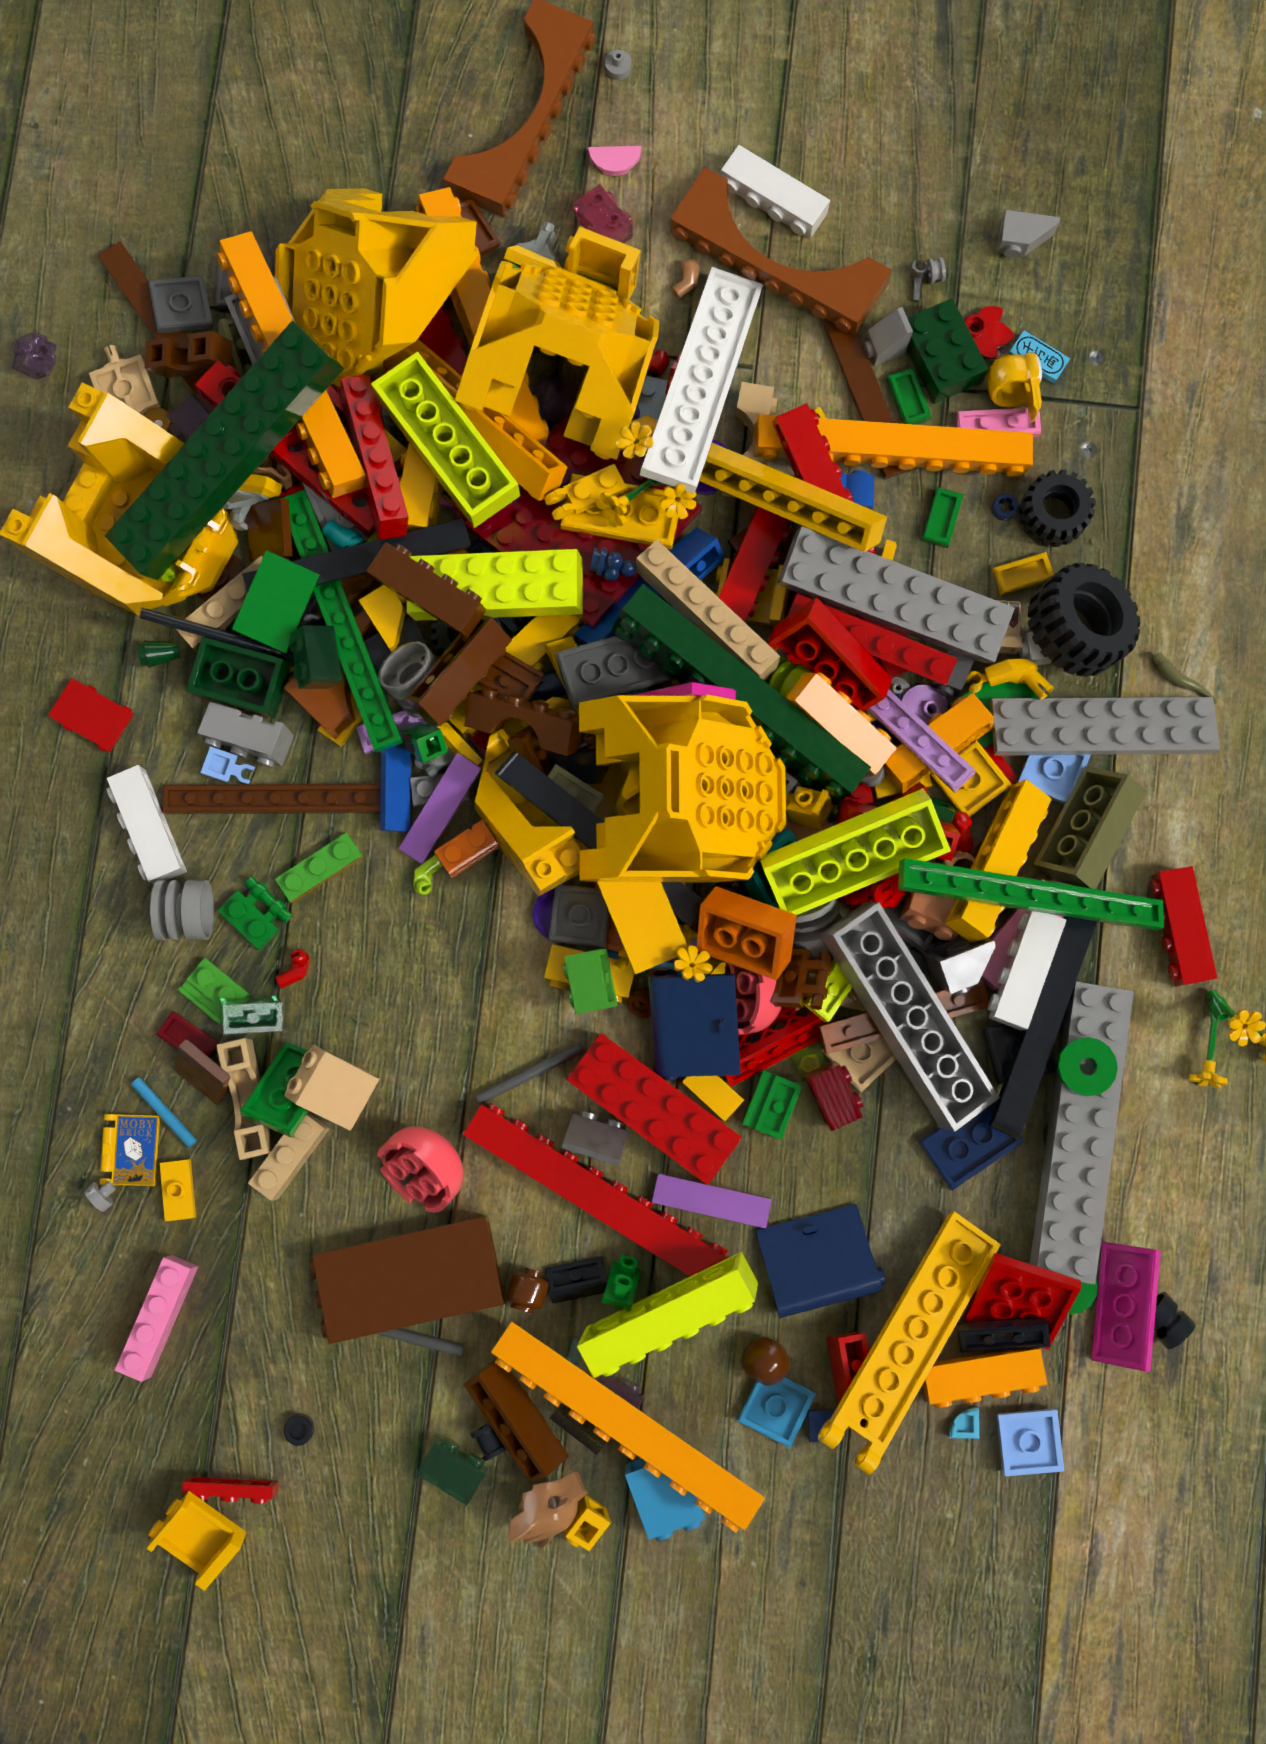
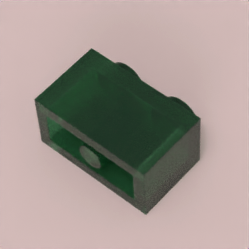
(315, 657)
(251, 1015)
(453, 1470)

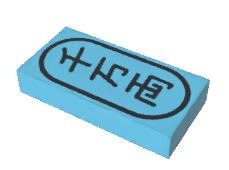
(1051, 360)

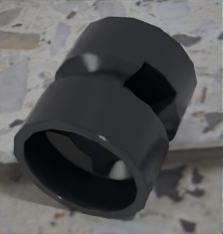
(1171, 1325)

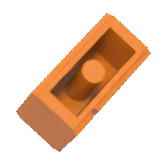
(467, 849)

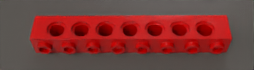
(219, 381)

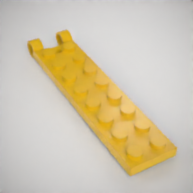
(911, 1339)

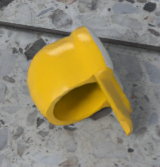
(1015, 382)

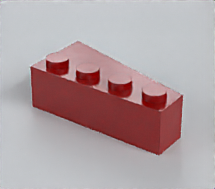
(825, 646)

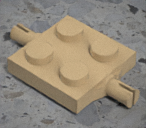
(126, 381)

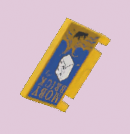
(130, 1150)

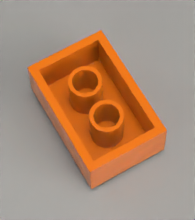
(746, 932)

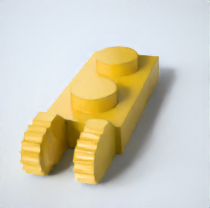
(585, 491)

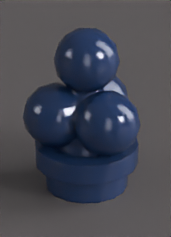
(611, 565)

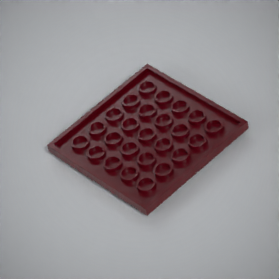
(531, 527)

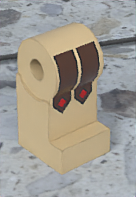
(1012, 641)

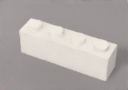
(775, 192)
(146, 825)
(1026, 969)

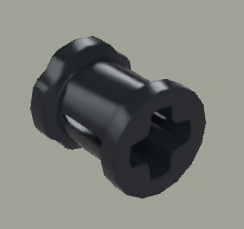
(488, 1442)

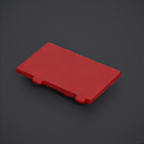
(91, 715)

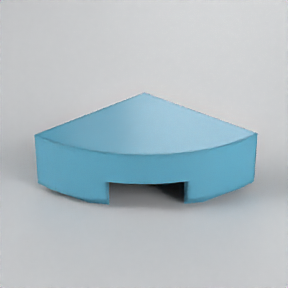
(965, 1424)

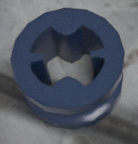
(1014, 505)

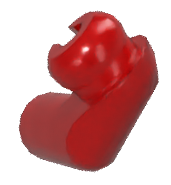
(297, 971)

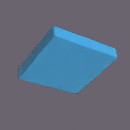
(777, 1409)

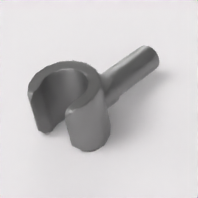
(918, 276)

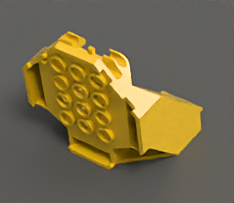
(385, 263)
(565, 318)
(120, 460)
(679, 821)
(526, 835)

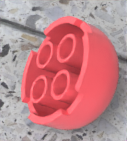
(753, 999)
(430, 1154)

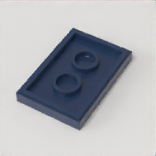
(967, 1150)

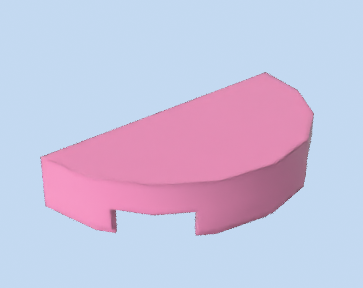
(616, 159)

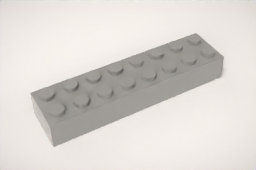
(895, 596)
(909, 1016)

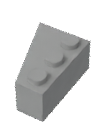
(245, 734)

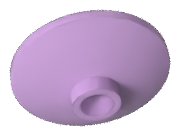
(922, 696)

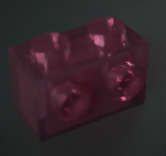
(600, 214)

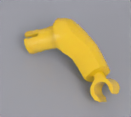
(1013, 671)

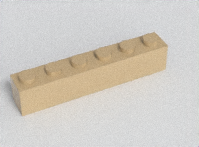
(705, 609)

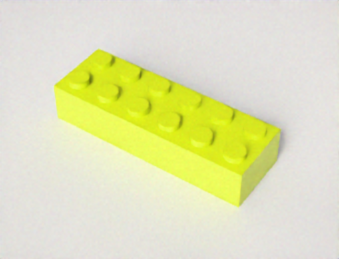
(446, 439)
(514, 581)
(854, 853)
(668, 1316)

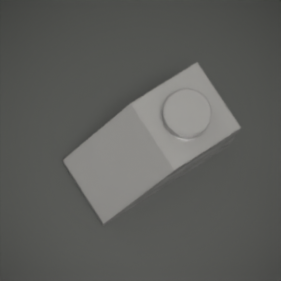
(1024, 232)
(888, 337)

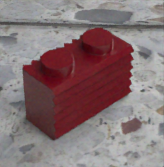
(834, 1096)

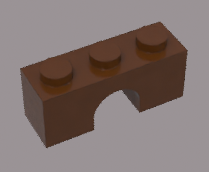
(182, 359)

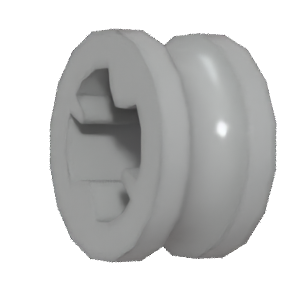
(936, 270)

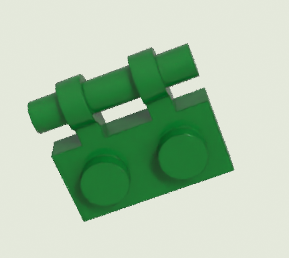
(249, 919)

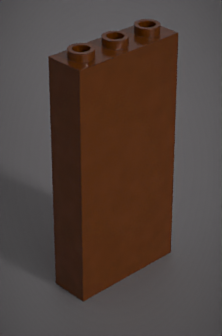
(407, 1280)

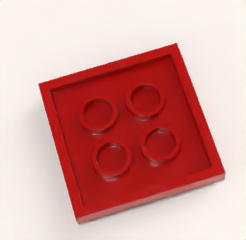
(1022, 1291)

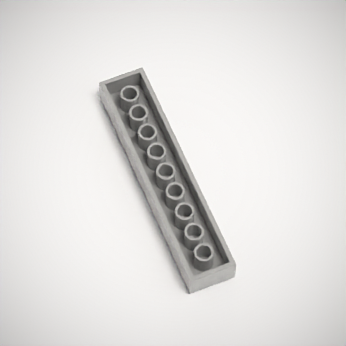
(1081, 1142)

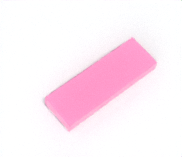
(999, 419)

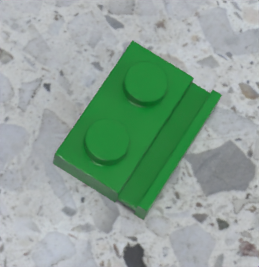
(772, 1105)

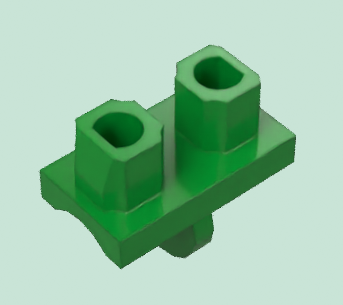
(622, 1283)

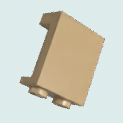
(331, 1087)

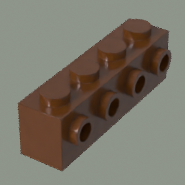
(426, 589)
(458, 671)
(516, 1421)

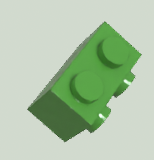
(590, 981)

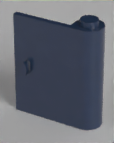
(688, 1025)
(819, 1266)

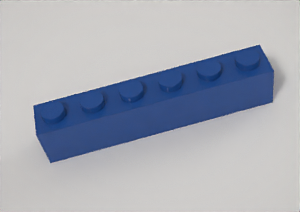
(697, 551)

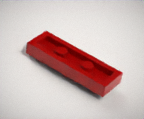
(231, 1489)

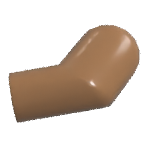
(690, 278)

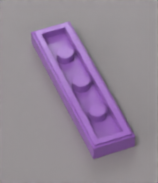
(440, 808)
(711, 1200)

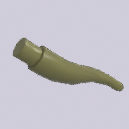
(1170, 672)

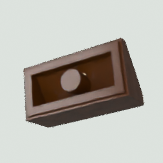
(527, 745)

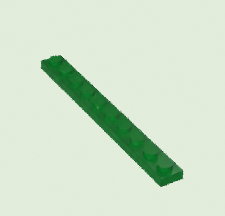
(349, 640)
(1030, 894)

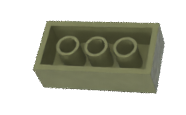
(1090, 827)

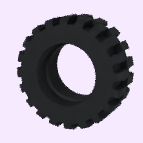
(1063, 634)

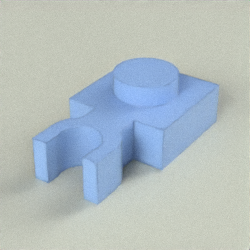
(223, 765)

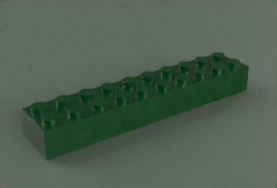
(224, 451)
(694, 657)

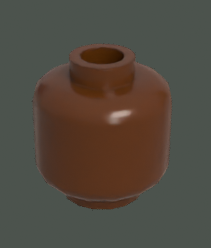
(527, 1291)

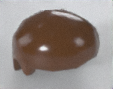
(765, 1361)

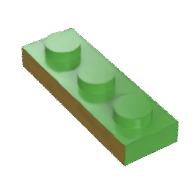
(319, 868)

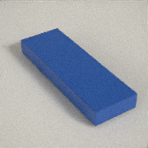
(395, 790)

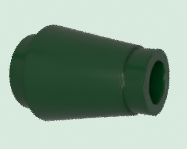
(157, 652)

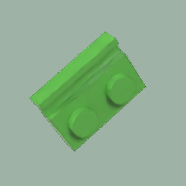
(209, 985)

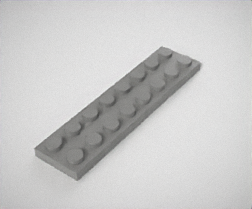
(1104, 726)

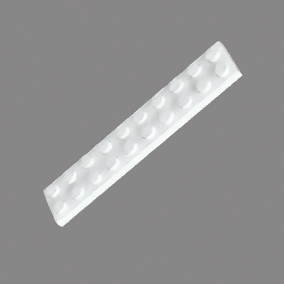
(701, 380)

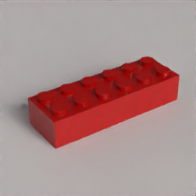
(654, 1108)

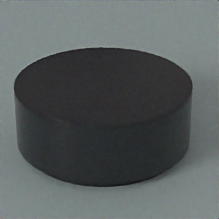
(299, 1429)

